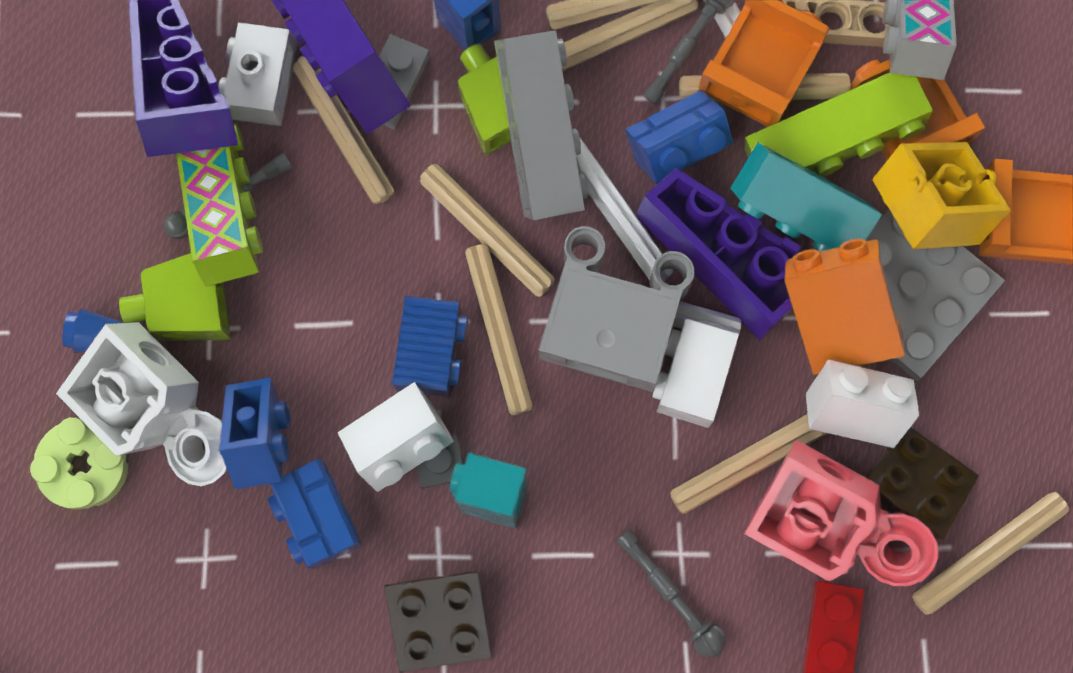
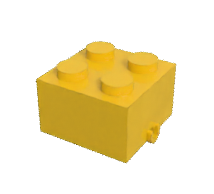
(940, 194)

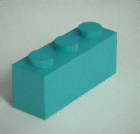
(801, 200)
(489, 489)

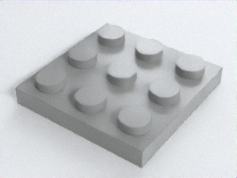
(931, 293)

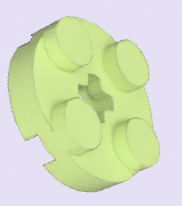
(54, 468)

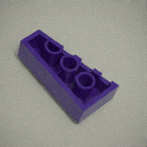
(346, 59)
(173, 87)
(728, 249)

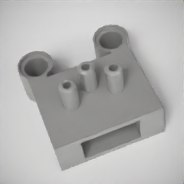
(611, 323)

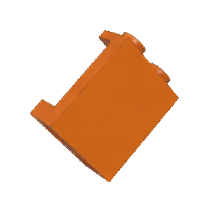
(764, 59)
(947, 119)
(1039, 216)
(844, 305)

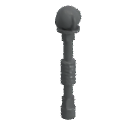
(685, 48)
(175, 222)
(708, 639)

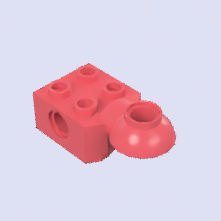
(830, 514)

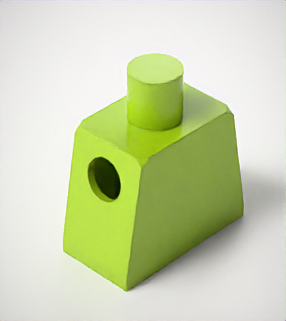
(484, 98)
(178, 303)

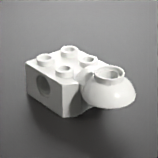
(144, 399)

